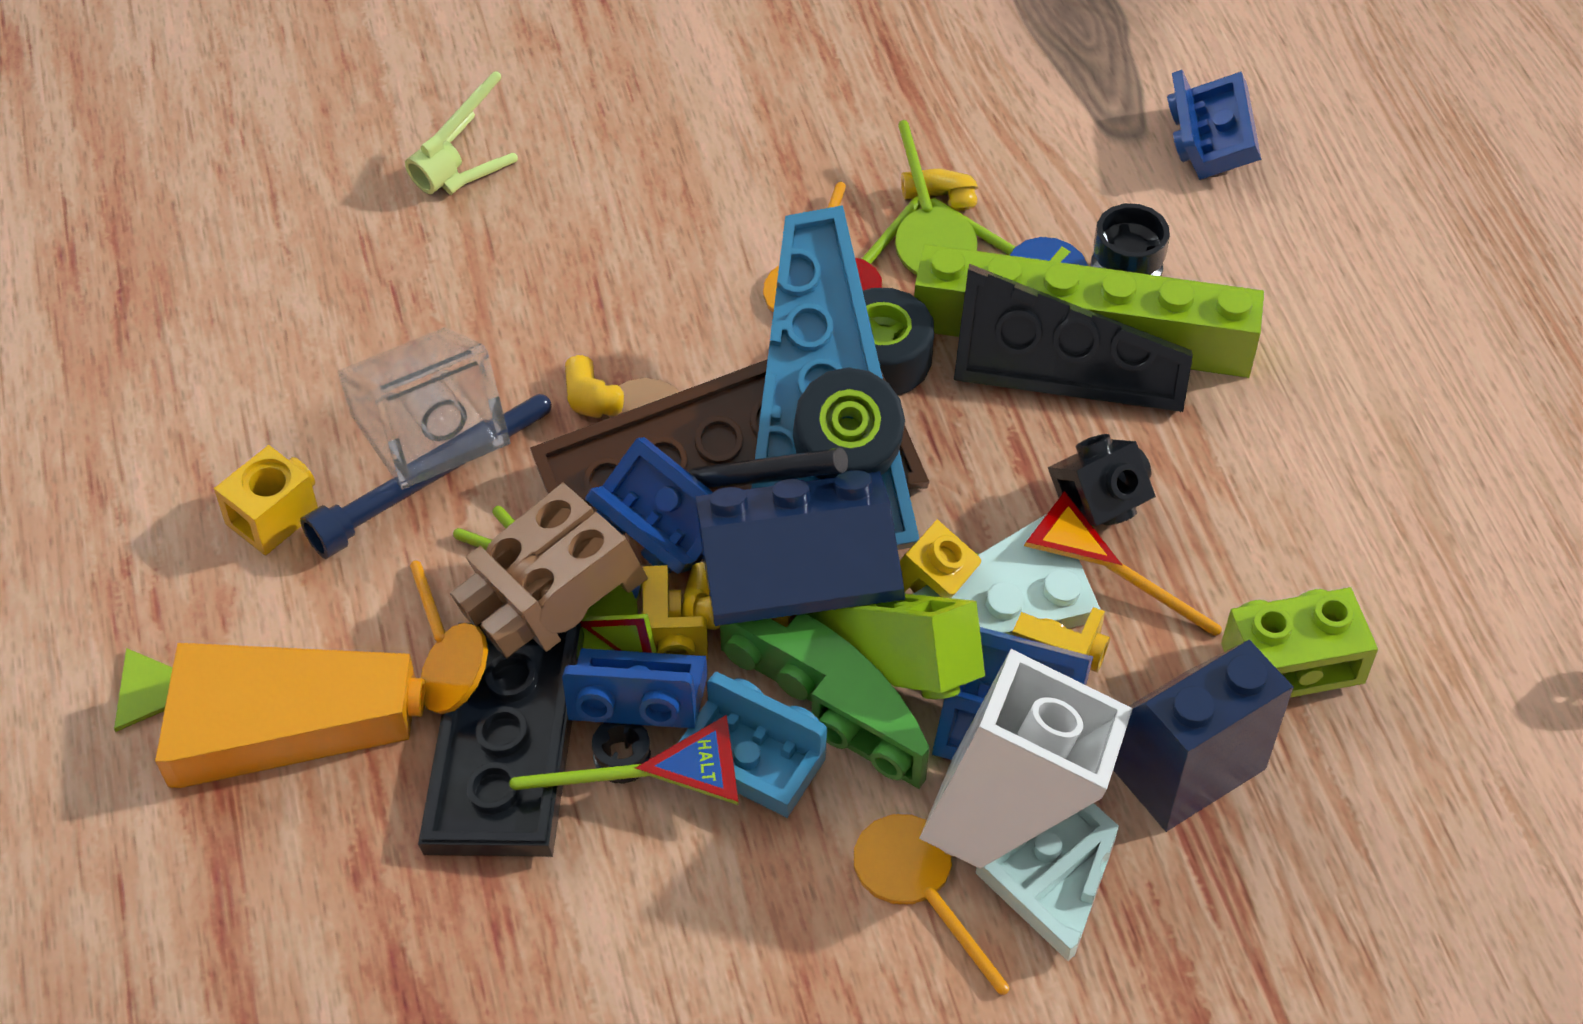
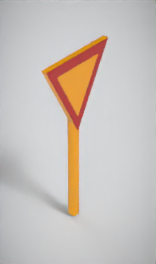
(1071, 535)

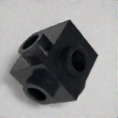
(1105, 479)

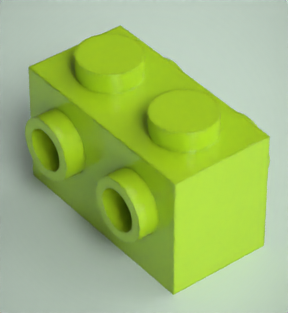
(1311, 638)

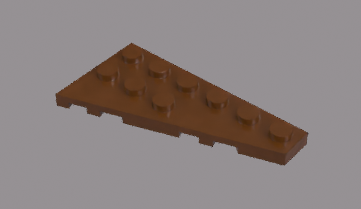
(692, 427)

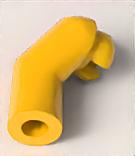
(939, 182)

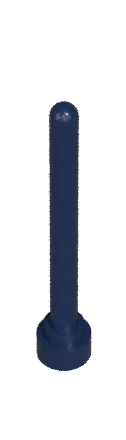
(333, 526)

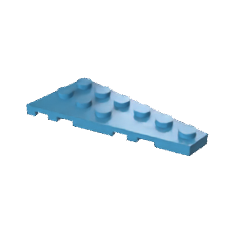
(816, 329)

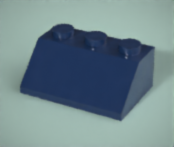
(799, 547)

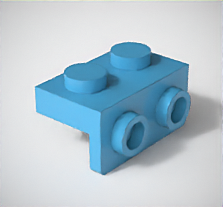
(771, 744)

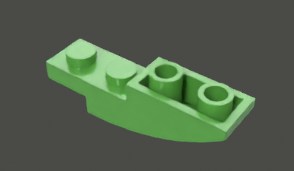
(844, 690)

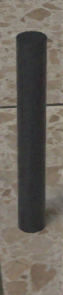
(772, 468)

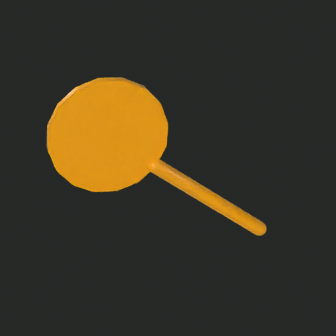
(454, 660)
(908, 870)

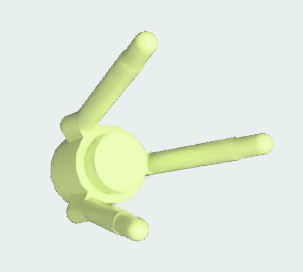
(438, 159)

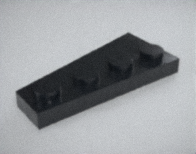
(1054, 347)

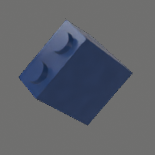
(1203, 733)

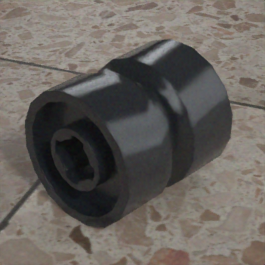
(1131, 240)

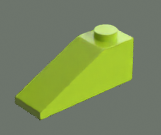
(915, 641)

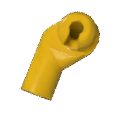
(590, 395)
(696, 596)

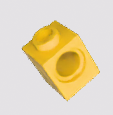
(267, 498)

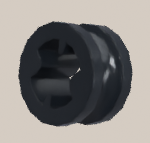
(613, 733)

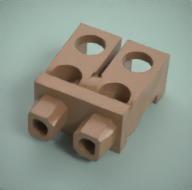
(546, 572)

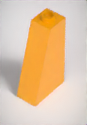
(278, 707)

